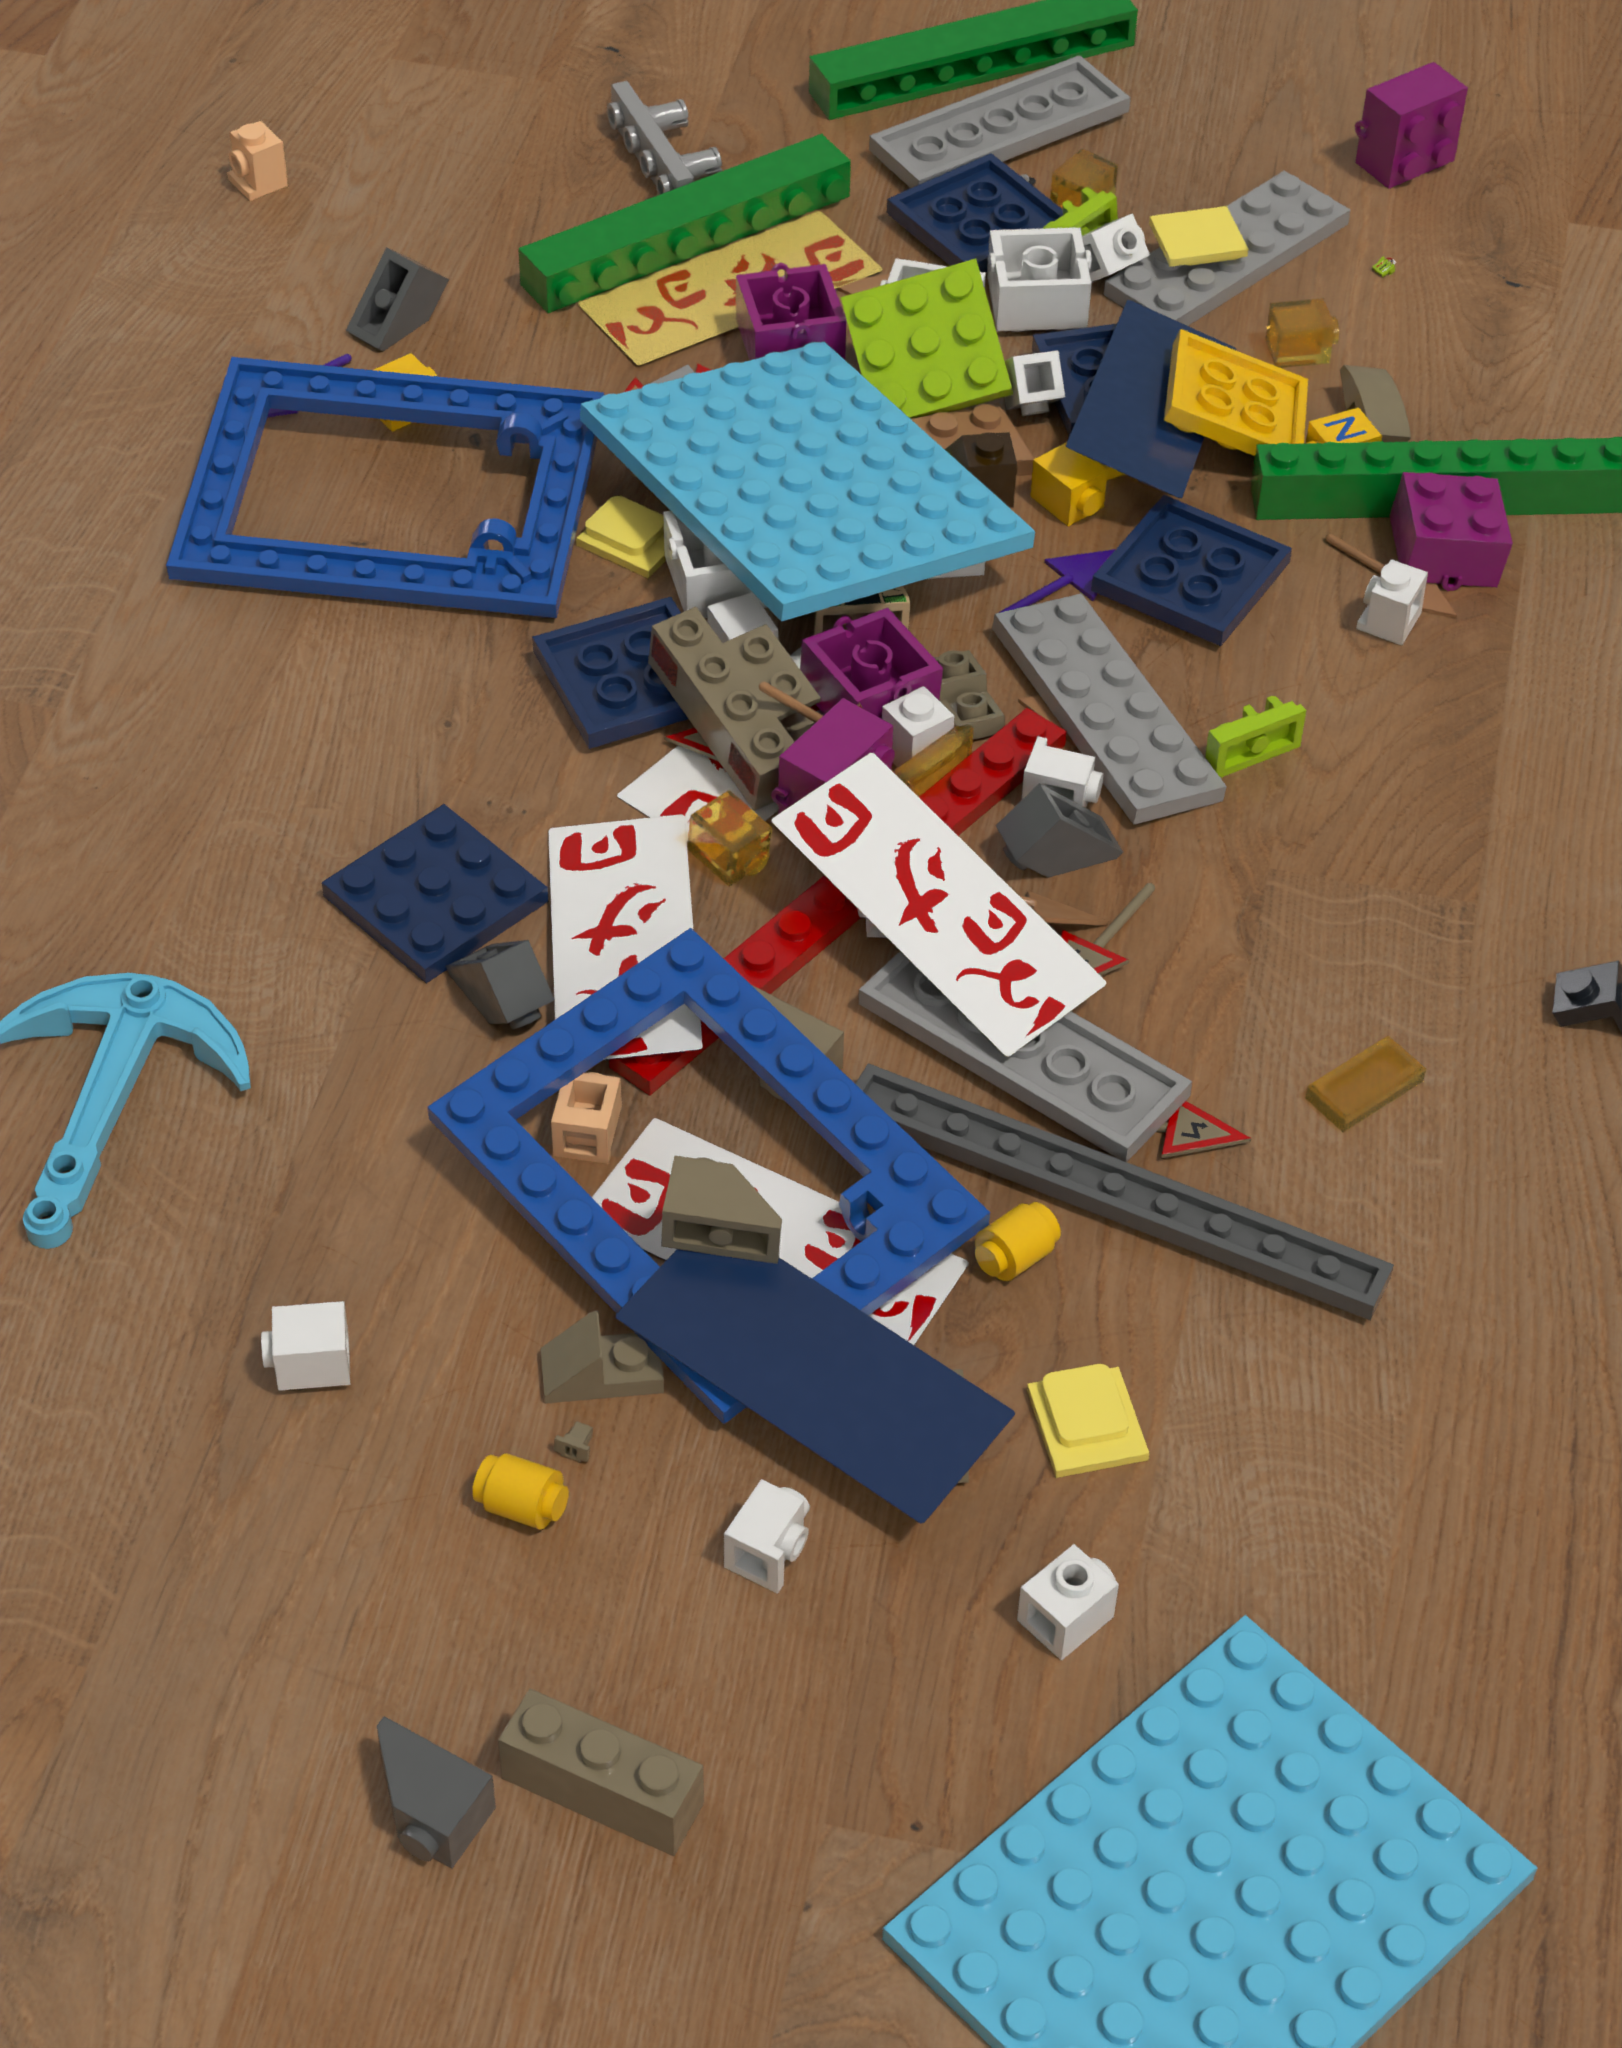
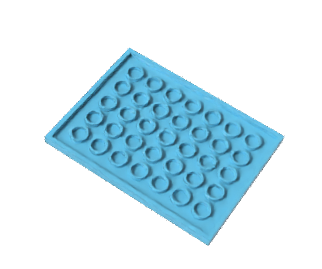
(805, 479)
(1215, 1877)

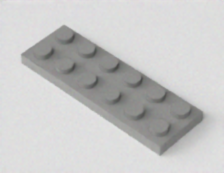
(1001, 121)
(1277, 226)
(1109, 708)
(1065, 1072)

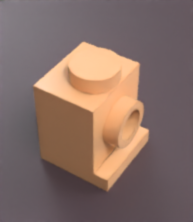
(256, 161)
(586, 1118)

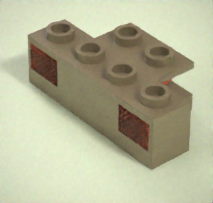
(722, 697)

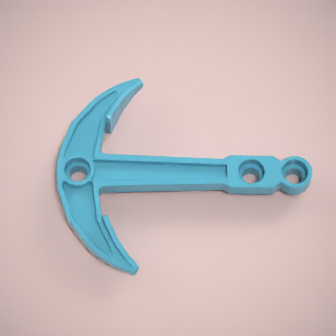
(136, 1014)

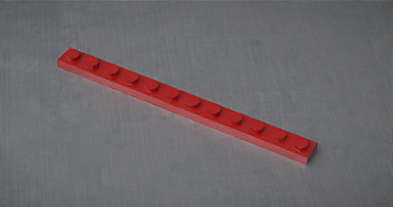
(826, 913)

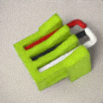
(1384, 267)

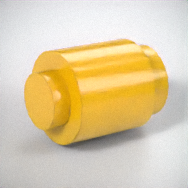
(1016, 1240)
(520, 1490)

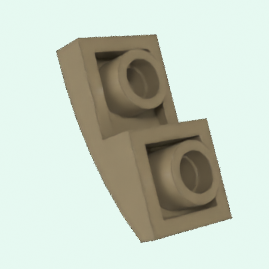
(1378, 399)
(966, 694)

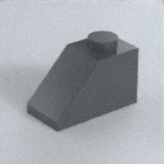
(396, 300)
(1055, 834)
(503, 982)
(433, 1794)

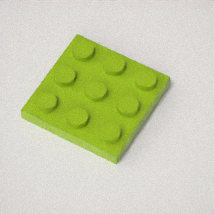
(929, 341)

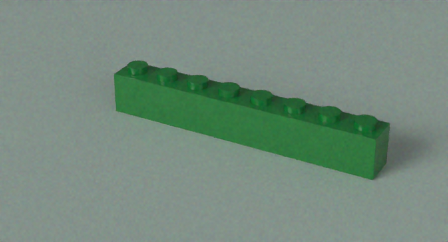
(967, 53)
(684, 223)
(1364, 477)

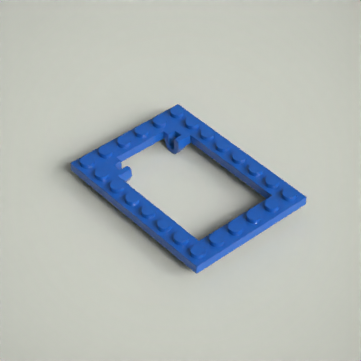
(519, 580)
(916, 1202)

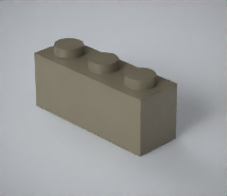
(601, 1771)

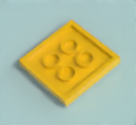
(1233, 396)

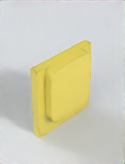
(1198, 236)
(626, 535)
(1087, 1420)

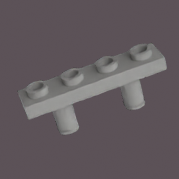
(644, 136)

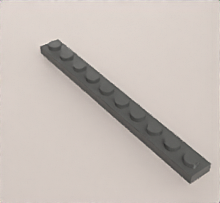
(1131, 1195)

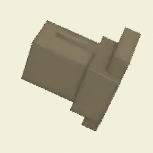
(575, 1443)

